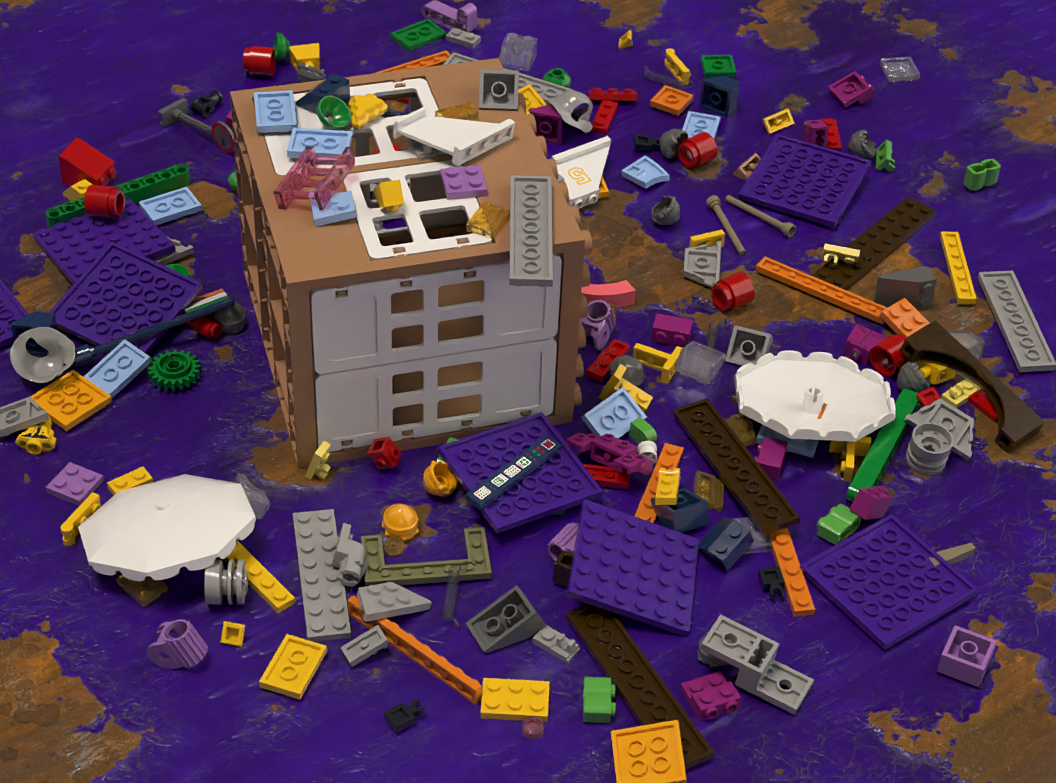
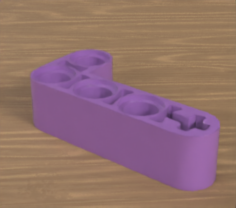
(440, 13)

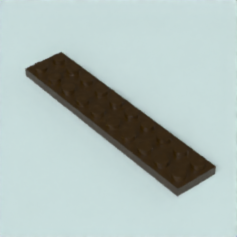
(878, 243)
(736, 467)
(635, 677)

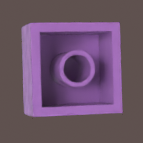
(966, 656)

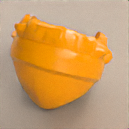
(439, 479)
(400, 521)

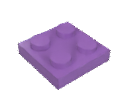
(463, 182)
(74, 484)

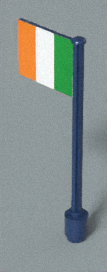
(197, 308)

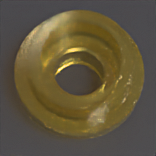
(393, 545)

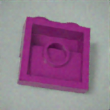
(851, 89)
(711, 696)

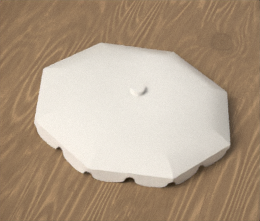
(791, 389)
(167, 527)

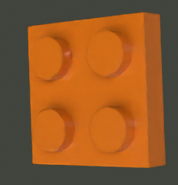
(671, 100)
(904, 318)

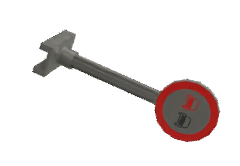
(179, 111)

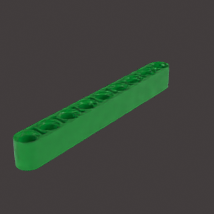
(136, 190)
(884, 445)

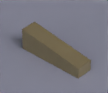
(955, 554)

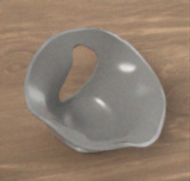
(567, 103)
(45, 368)

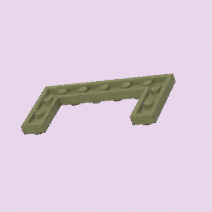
(428, 572)

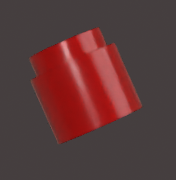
(259, 61)
(697, 150)
(104, 201)
(733, 292)
(886, 355)

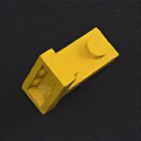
(658, 360)
(617, 382)
(848, 450)

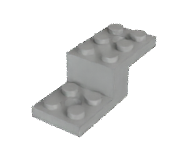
(757, 665)

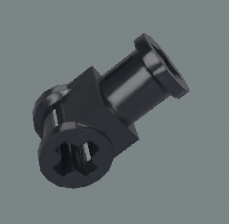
(206, 104)

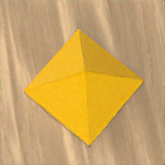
(626, 40)
(232, 633)

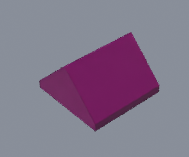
(548, 123)

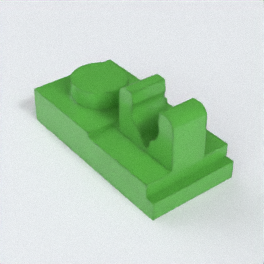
(883, 156)

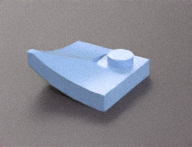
(645, 172)
(338, 209)

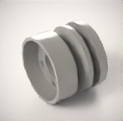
(929, 448)
(226, 582)

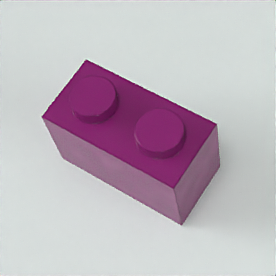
(671, 330)
(772, 456)
(871, 502)

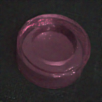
(533, 728)

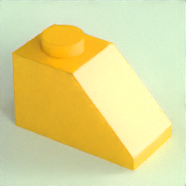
(77, 190)
(389, 195)

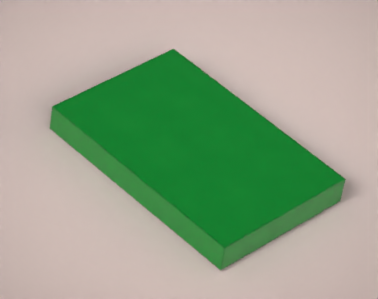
(418, 35)

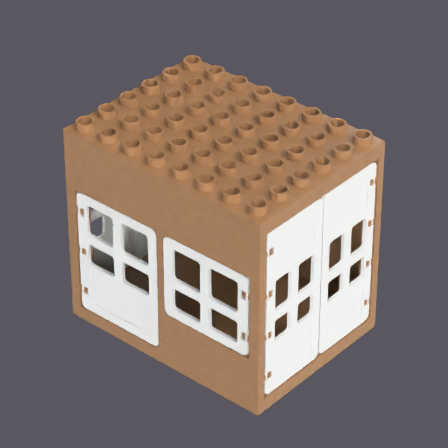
(417, 321)

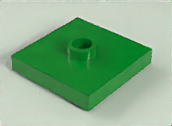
(718, 66)

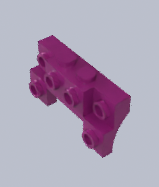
(612, 452)

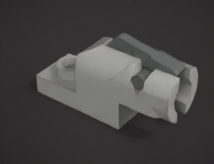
(349, 558)

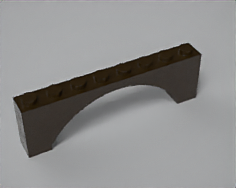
(1015, 419)

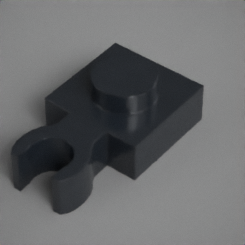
(645, 143)
(772, 579)
(402, 716)

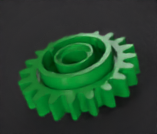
(174, 370)

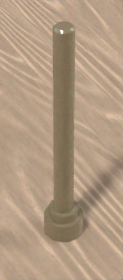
(714, 204)
(787, 229)

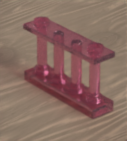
(305, 167)

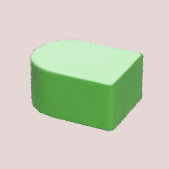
(642, 431)

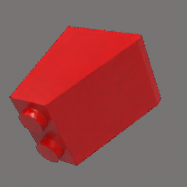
(83, 162)

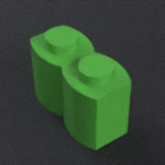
(981, 174)
(838, 524)
(597, 699)

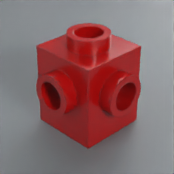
(384, 453)

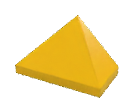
(778, 121)

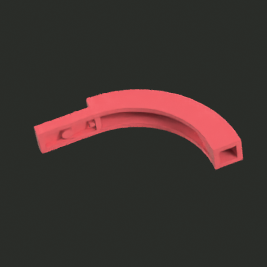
(619, 293)

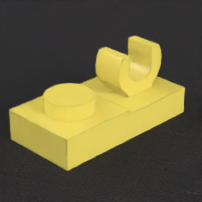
(837, 252)
(960, 392)
(318, 462)

